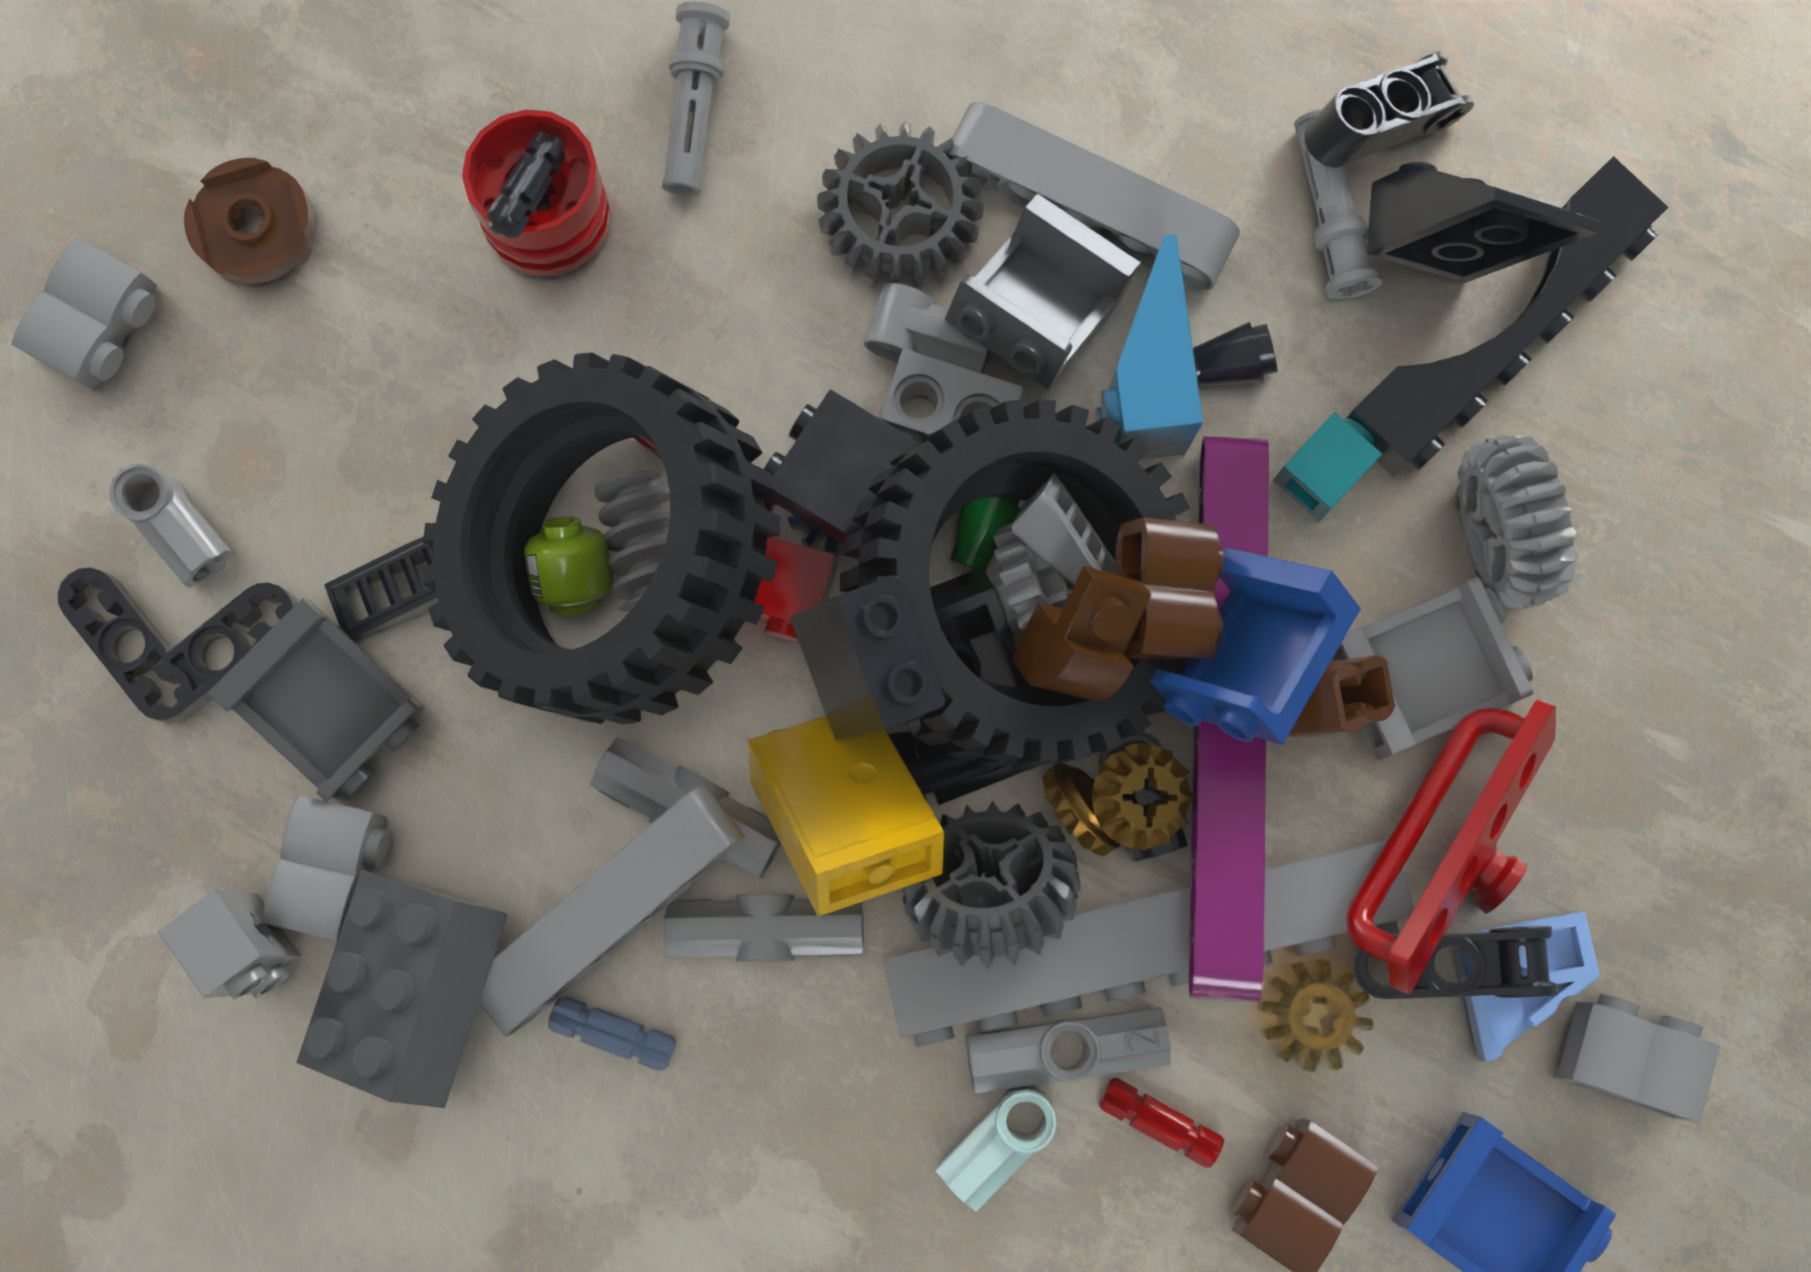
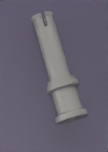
(696, 68)
(1340, 229)

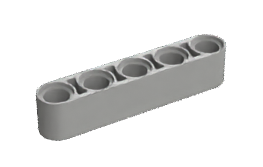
(1119, 205)
(608, 909)

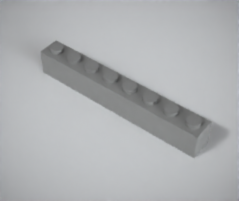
(1125, 945)

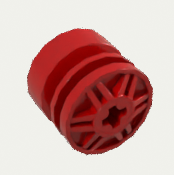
(578, 206)

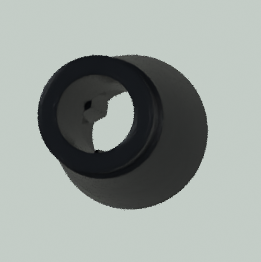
(1236, 357)

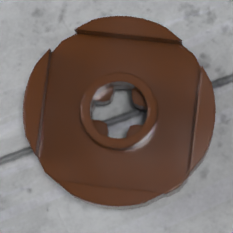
(220, 205)

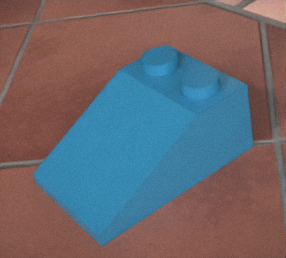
(1156, 378)

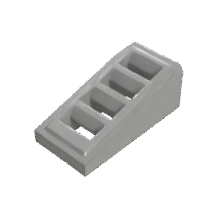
(1060, 532)

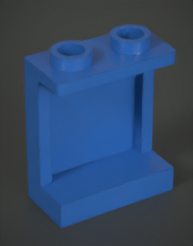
(1273, 648)
(1501, 1209)

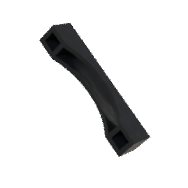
(1424, 398)

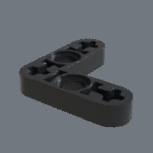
(181, 663)

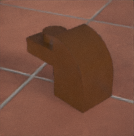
(1085, 643)

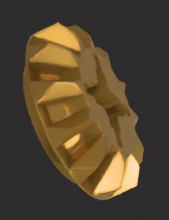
(1125, 773)
(1071, 796)

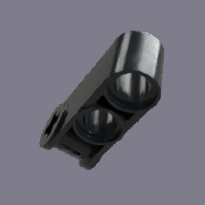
(1386, 112)
(1494, 972)

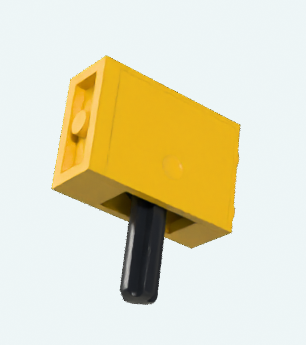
(852, 809)

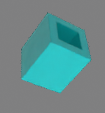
(1328, 465)

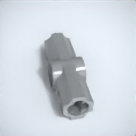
(654, 787)
(760, 929)
(1110, 1046)

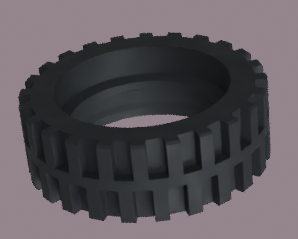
(502, 497)

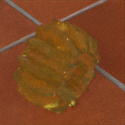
(1335, 1025)

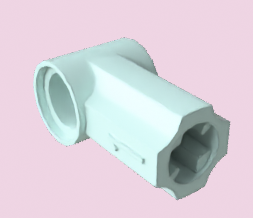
(994, 1150)

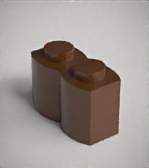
(1180, 569)
(1347, 698)
(1303, 1197)

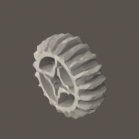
(1516, 520)

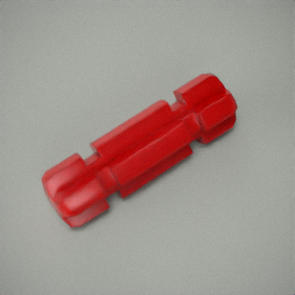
(1161, 1122)

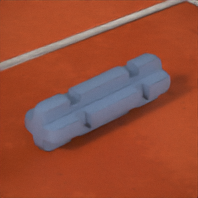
(612, 1033)

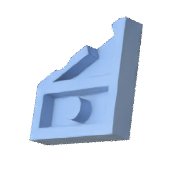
(1571, 966)

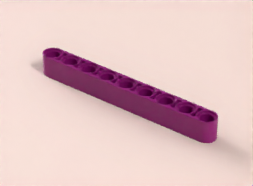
(1227, 772)

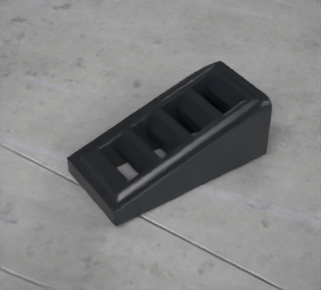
(383, 568)

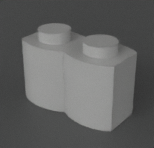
(86, 314)
(321, 865)
(1637, 1060)

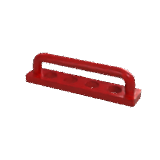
(1449, 886)

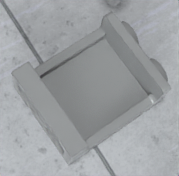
(1441, 664)

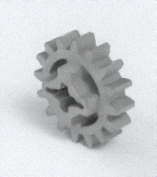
(1025, 580)

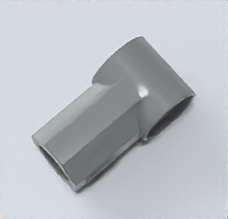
(914, 322)
(171, 525)

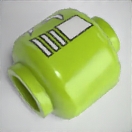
(568, 566)

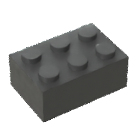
(402, 990)

